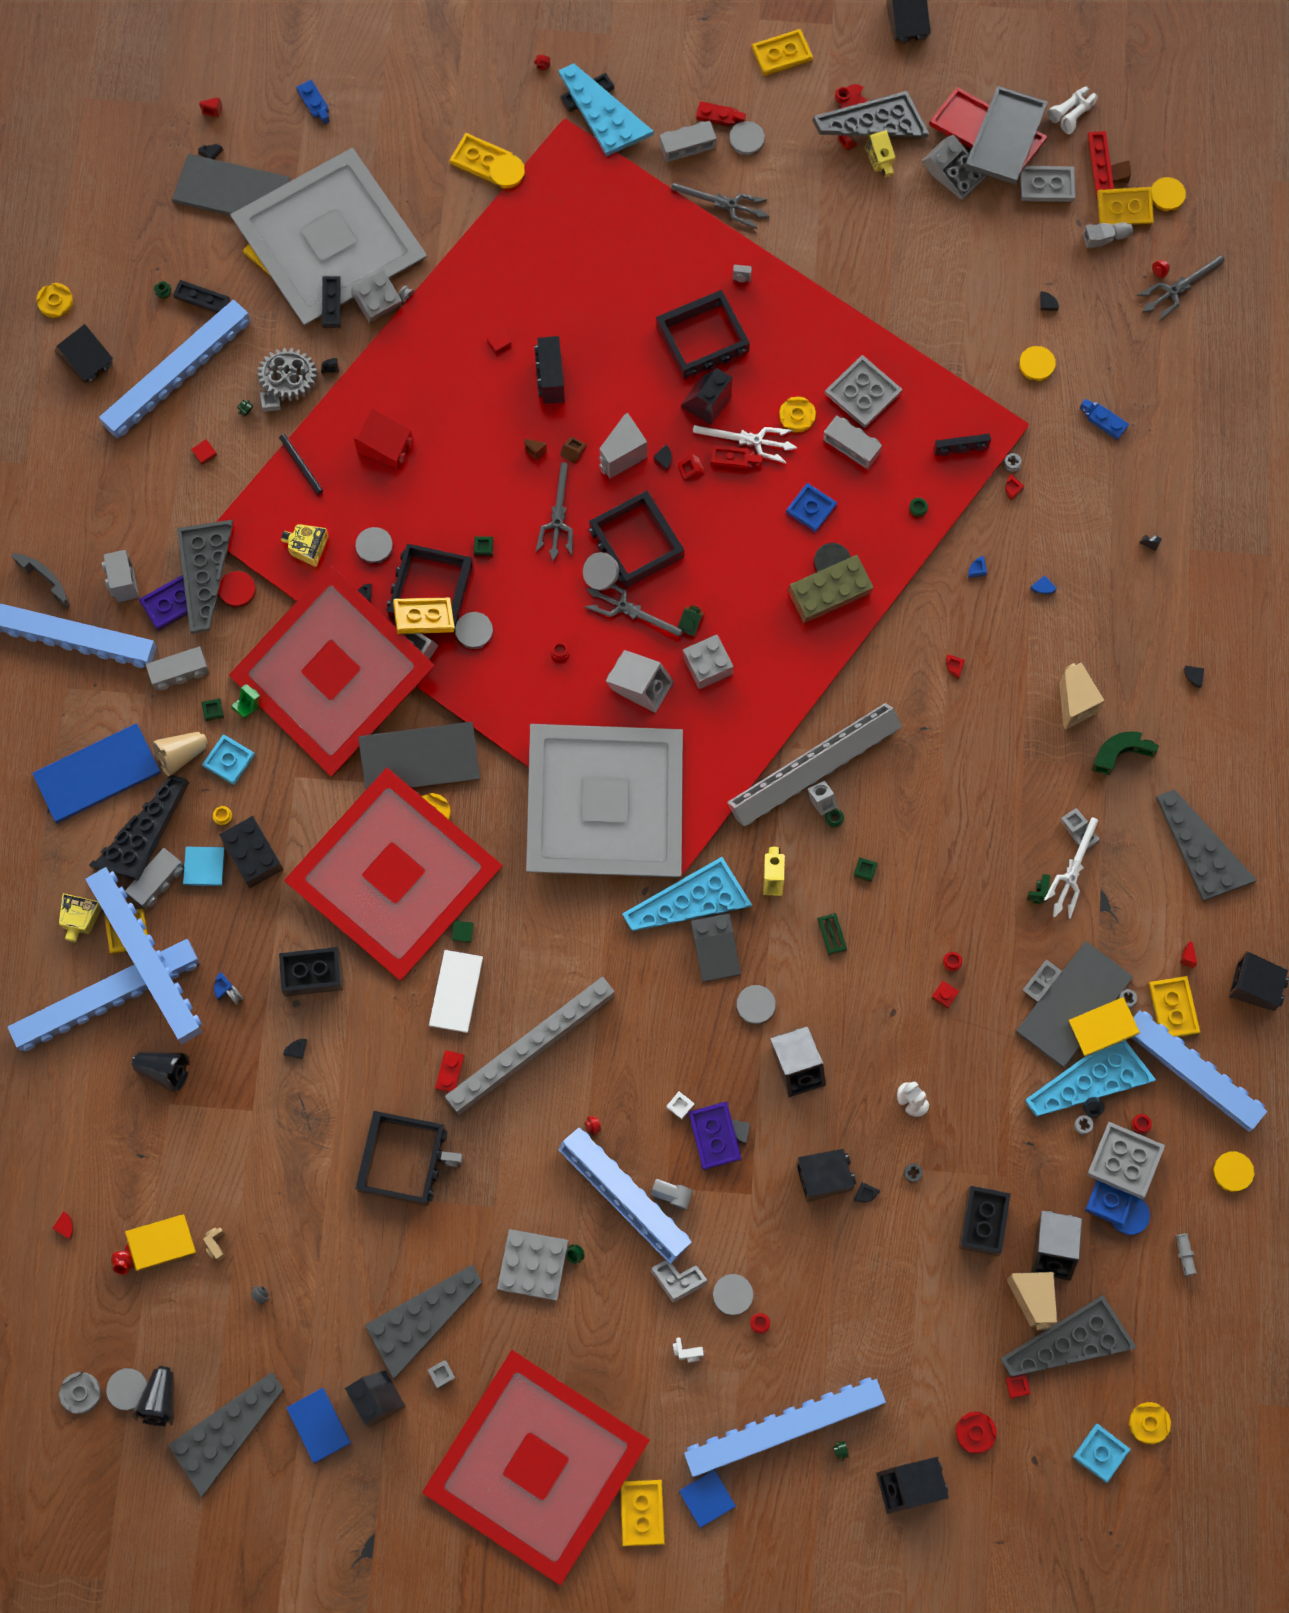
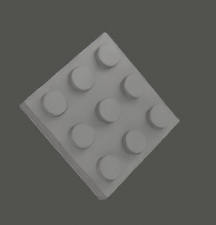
(863, 391)
(1126, 1160)
(532, 1265)

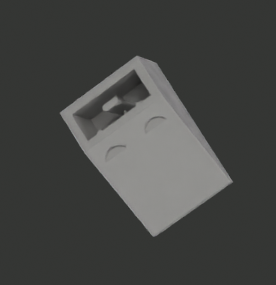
(948, 164)

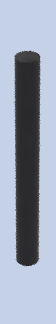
(300, 463)

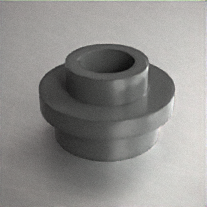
(260, 1294)

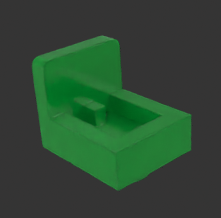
(247, 702)

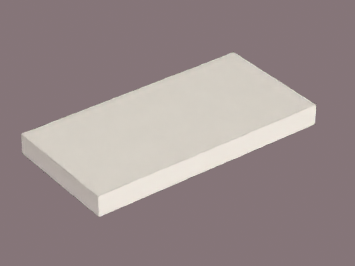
(456, 991)

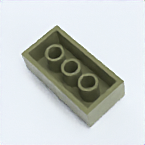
(830, 588)

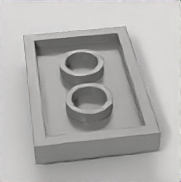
(1047, 183)

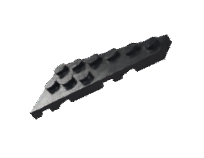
(140, 836)

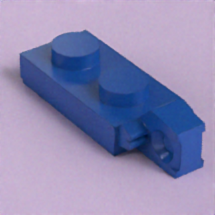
(313, 101)
(1104, 418)

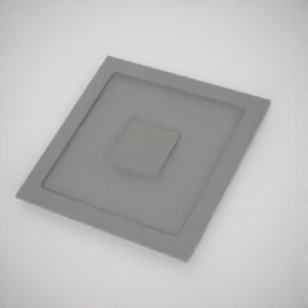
(327, 226)
(605, 800)

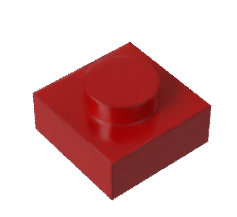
(945, 994)

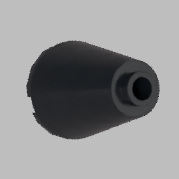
(163, 1068)
(157, 1399)

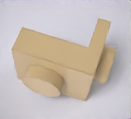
(213, 1248)

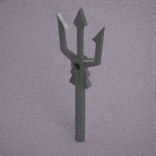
(726, 203)
(1178, 287)
(557, 518)
(629, 609)

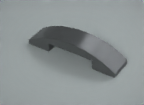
(28, 564)

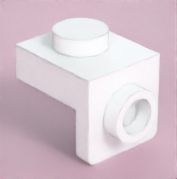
(691, 1354)

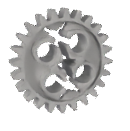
(287, 374)

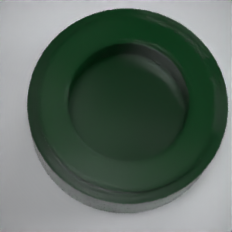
(918, 507)

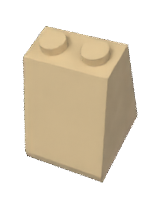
(1078, 695)
(1035, 1297)

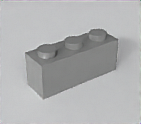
(687, 141)
(852, 442)
(177, 668)
(155, 879)

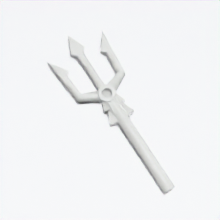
(750, 439)
(1072, 873)

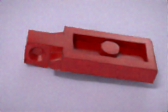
(719, 114)
(735, 457)

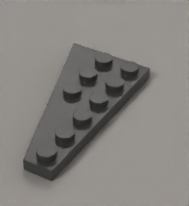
(889, 113)
(203, 560)
(1207, 858)
(413, 1324)
(1079, 1337)
(216, 1439)

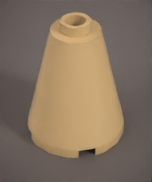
(178, 750)

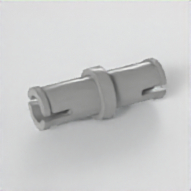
(1186, 1254)

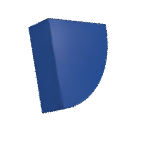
(978, 568)
(1043, 586)
(221, 985)

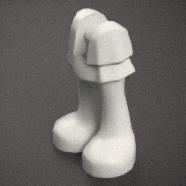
(1068, 122)
(917, 1100)

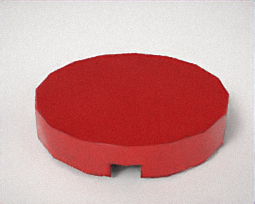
(237, 589)
(975, 1432)

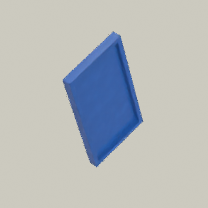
(96, 773)

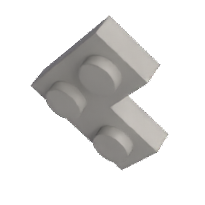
(677, 1284)

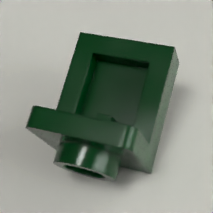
(691, 619)

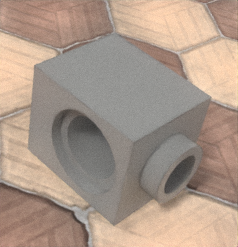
(822, 798)

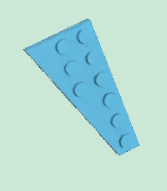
(608, 119)
(699, 895)
(1093, 1076)

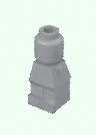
(1104, 233)

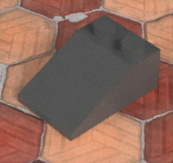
(715, 947)

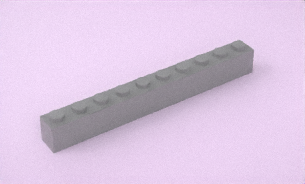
(814, 764)
(530, 1046)

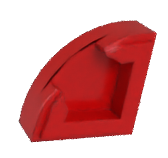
(1013, 487)
(954, 665)
(64, 1225)

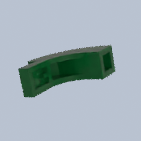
(1121, 744)

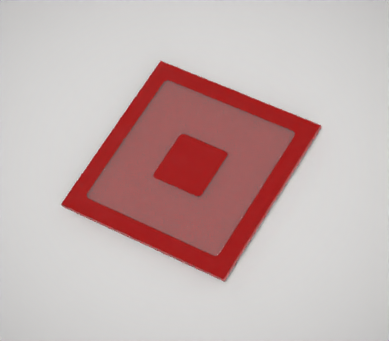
(332, 670)
(393, 873)
(536, 1467)

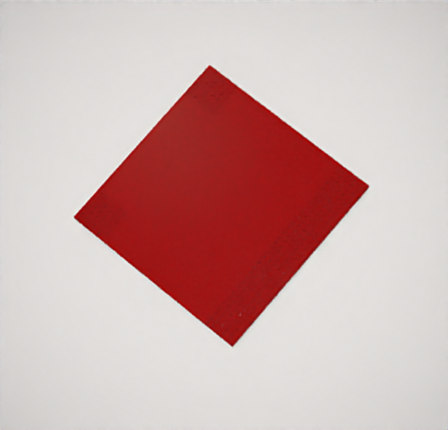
(594, 258)

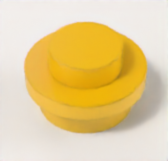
(222, 815)

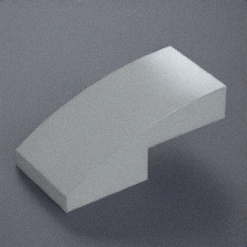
(1076, 826)
(1042, 980)

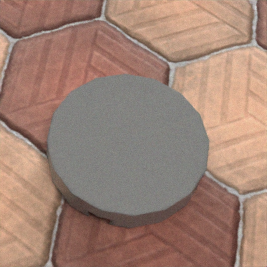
(747, 138)
(374, 545)
(600, 571)
(474, 630)
(756, 1004)
(733, 1294)
(125, 1388)
(80, 1393)

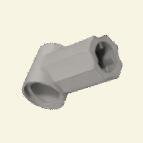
(677, 1196)

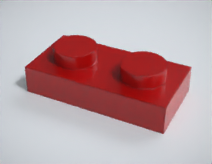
(449, 1071)

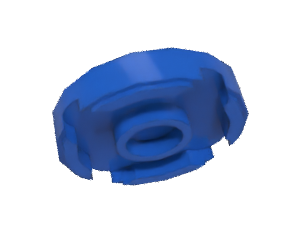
(1137, 1218)

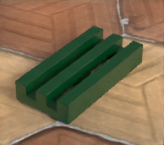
(836, 949)

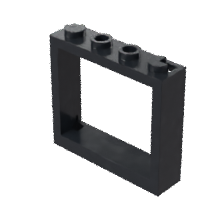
(691, 310)
(603, 545)
(436, 556)
(370, 1147)

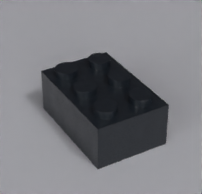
(549, 370)
(251, 851)
(311, 971)
(984, 1221)

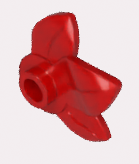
(852, 95)

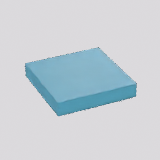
(228, 759)
(204, 866)
(1101, 1453)

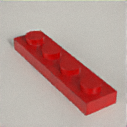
(1100, 161)

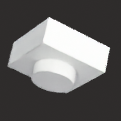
(680, 1105)

